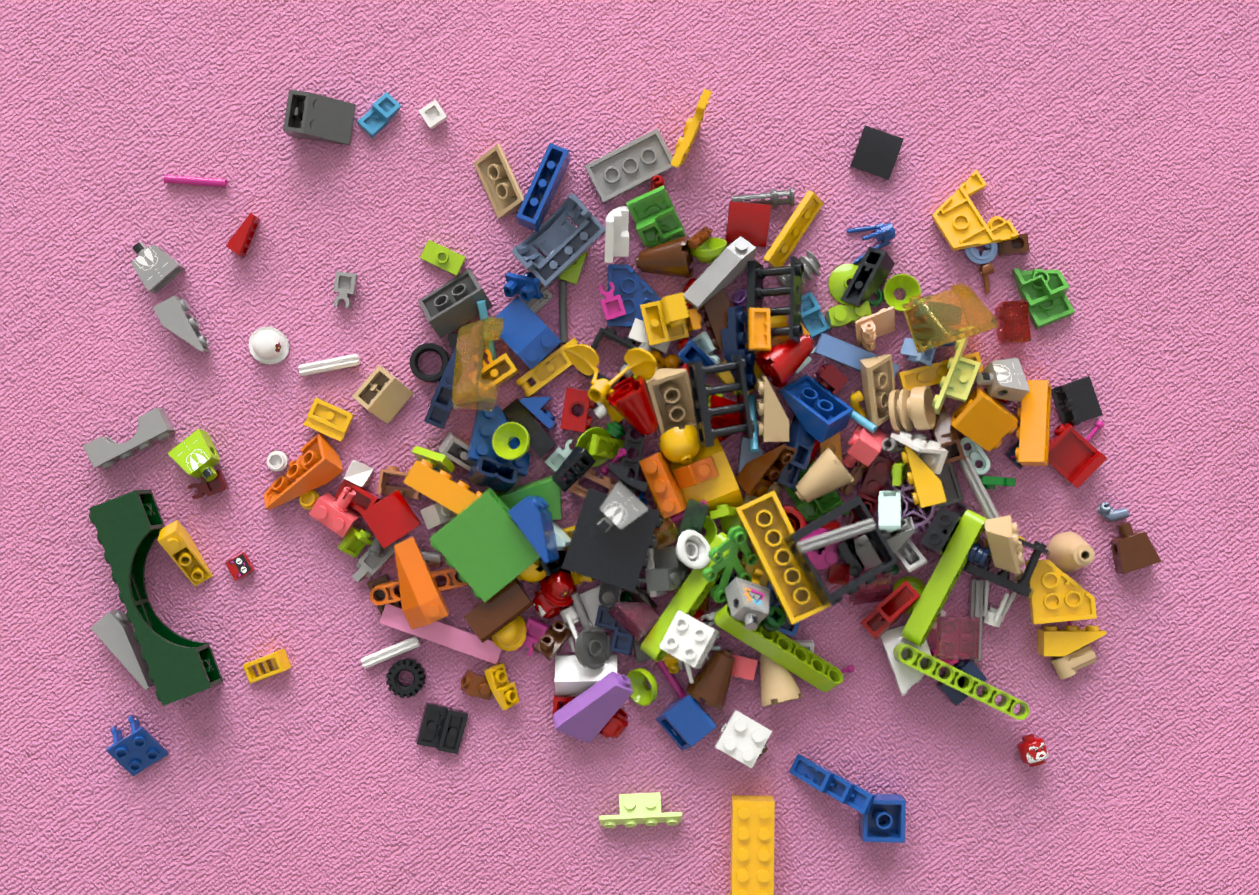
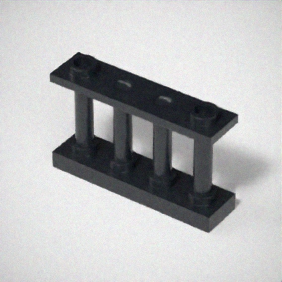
(756, 293)
(701, 392)
(1002, 577)

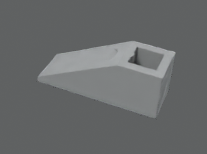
(175, 317)
(894, 539)

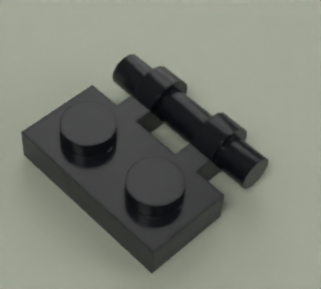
(847, 551)

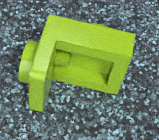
(726, 516)
(355, 541)

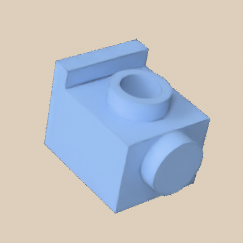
(908, 349)

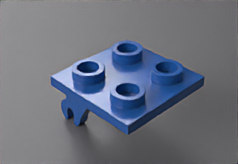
(136, 750)

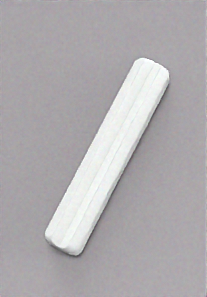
(329, 364)
(390, 652)

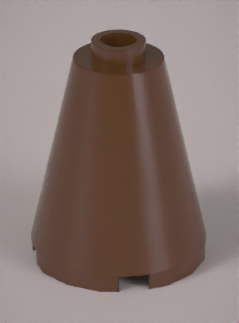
(667, 259)
(713, 679)

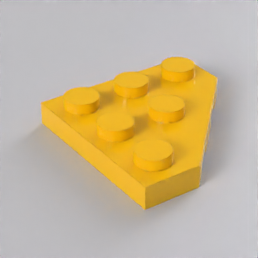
(1058, 596)

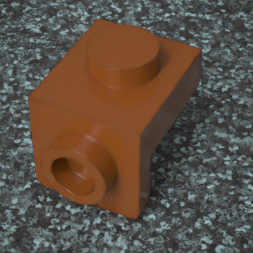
(475, 685)

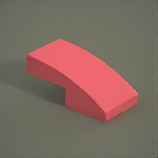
(744, 667)

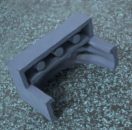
(560, 241)

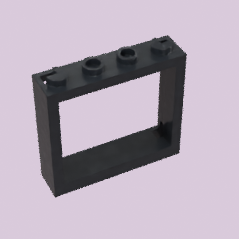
(875, 538)

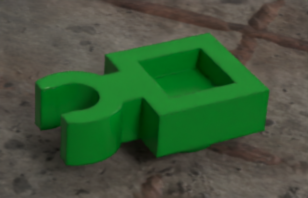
(990, 482)

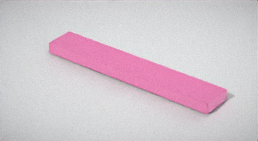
(443, 634)

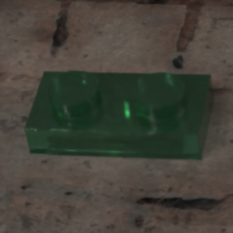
(694, 516)

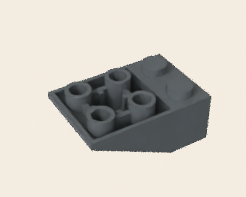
(318, 118)

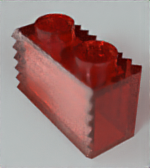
(1013, 322)

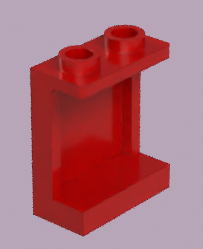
(1073, 455)

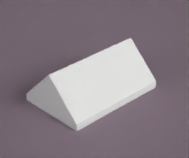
(574, 679)

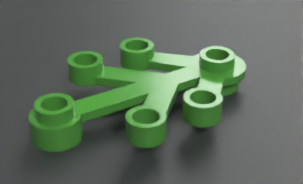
(729, 562)

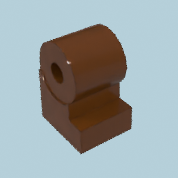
(1014, 247)

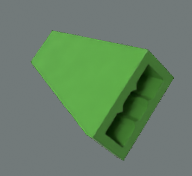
(543, 488)

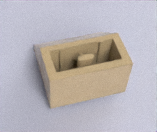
(383, 394)
(1005, 544)

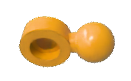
(669, 362)

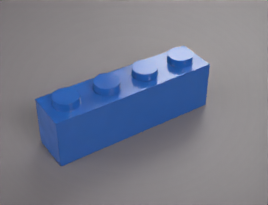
(543, 187)

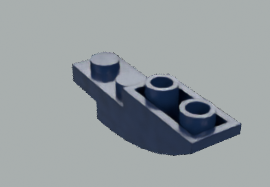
(734, 343)
(442, 401)
(804, 444)

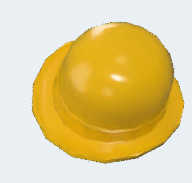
(512, 635)

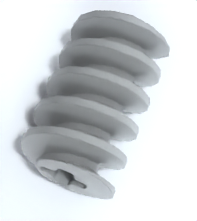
(811, 266)

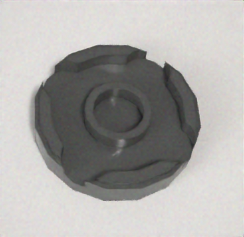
(593, 647)

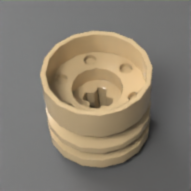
(912, 409)

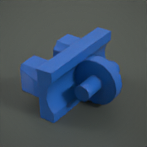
(525, 286)

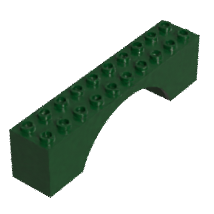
(127, 532)

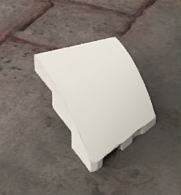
(617, 234)
(904, 675)

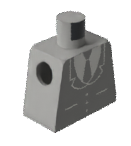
(155, 266)
(1004, 380)
(620, 508)

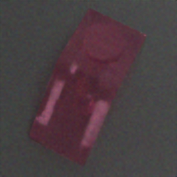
(634, 617)

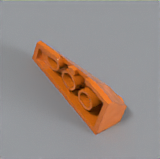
(311, 470)
(419, 592)

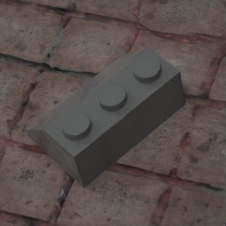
(454, 303)

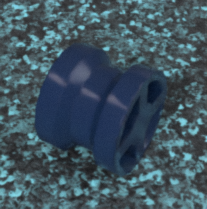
(979, 555)

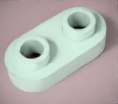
(976, 453)

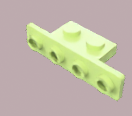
(959, 379)
(640, 809)

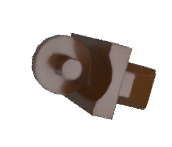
(553, 640)

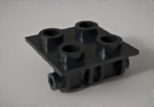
(1076, 401)

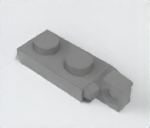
(370, 564)

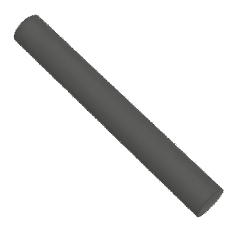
(563, 325)

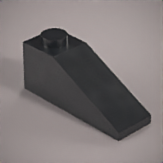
(868, 277)
(539, 438)

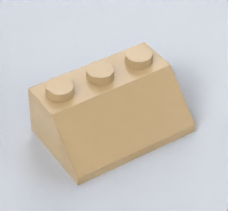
(671, 399)

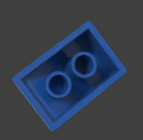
(526, 333)
(817, 408)
(536, 524)

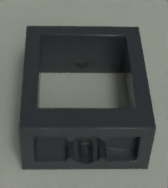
(611, 335)
(941, 528)

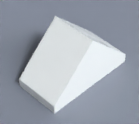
(909, 556)

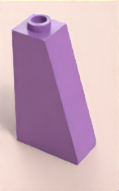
(593, 708)

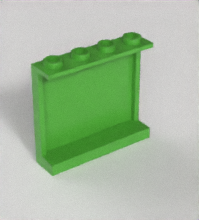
(485, 546)

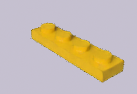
(793, 230)
(931, 374)

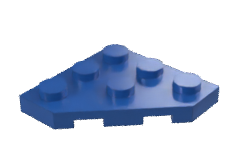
(632, 291)
(481, 439)

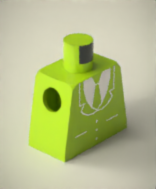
(197, 455)

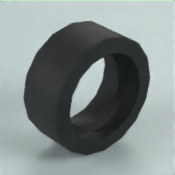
(415, 357)

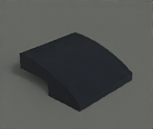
(876, 152)
(623, 473)
(441, 728)

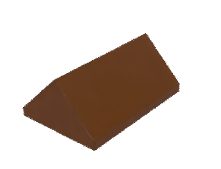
(499, 610)

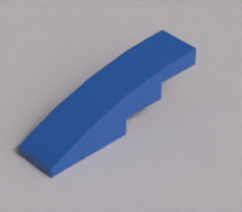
(832, 784)

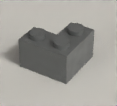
(669, 571)

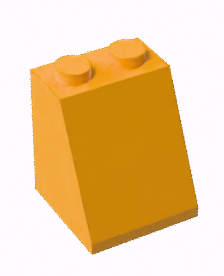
(984, 419)

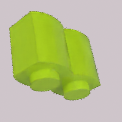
(843, 314)

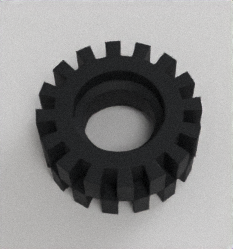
(397, 687)

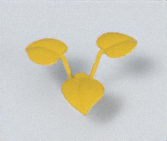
(586, 359)

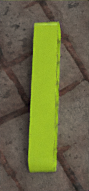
(943, 578)
(686, 600)
(783, 651)
(969, 686)

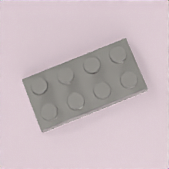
(630, 166)

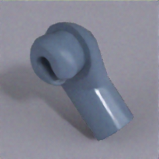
(1110, 514)

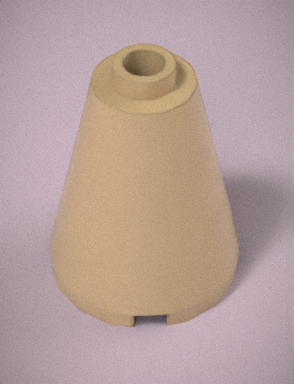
(823, 477)
(1070, 552)
(776, 683)

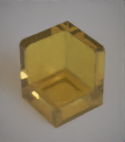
(666, 533)

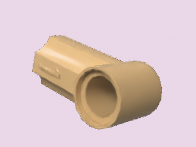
(1068, 665)

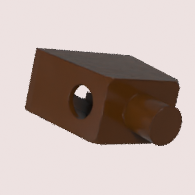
(1132, 550)

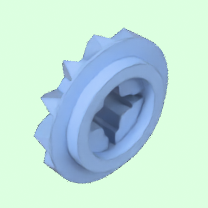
(985, 256)

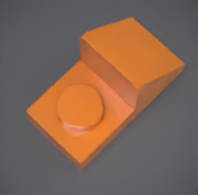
(695, 472)

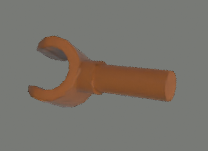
(984, 271)

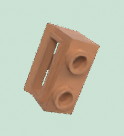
(590, 474)
(383, 488)

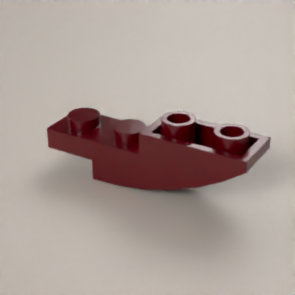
(871, 483)

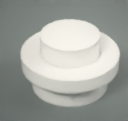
(277, 461)

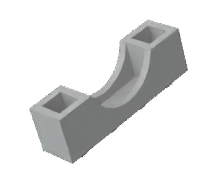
(151, 426)

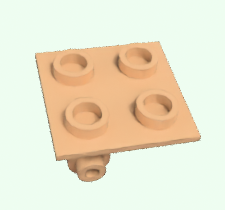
(874, 326)

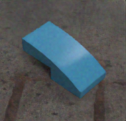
(380, 115)
(812, 317)

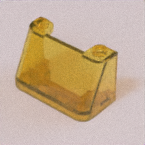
(947, 317)
(468, 388)

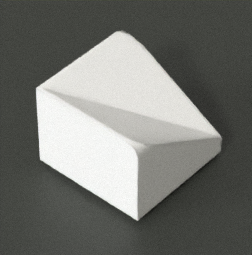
(358, 473)

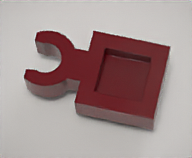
(210, 487)

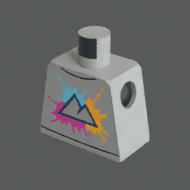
(748, 602)

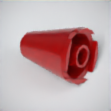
(784, 359)
(634, 404)

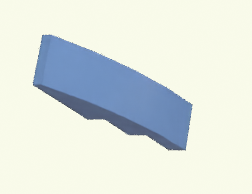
(844, 353)

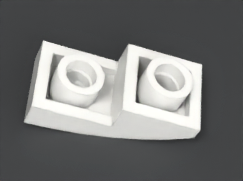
(639, 335)

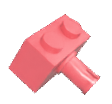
(863, 446)
(335, 512)

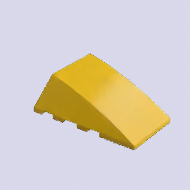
(716, 490)

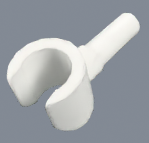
(600, 411)

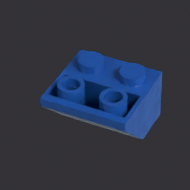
(685, 722)

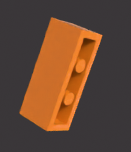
(663, 484)

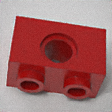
(569, 421)

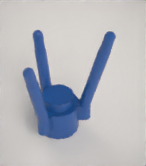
(882, 233)

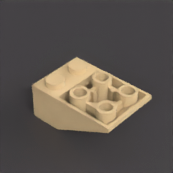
(773, 422)

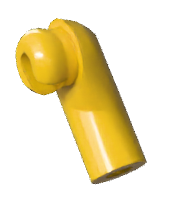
(672, 663)

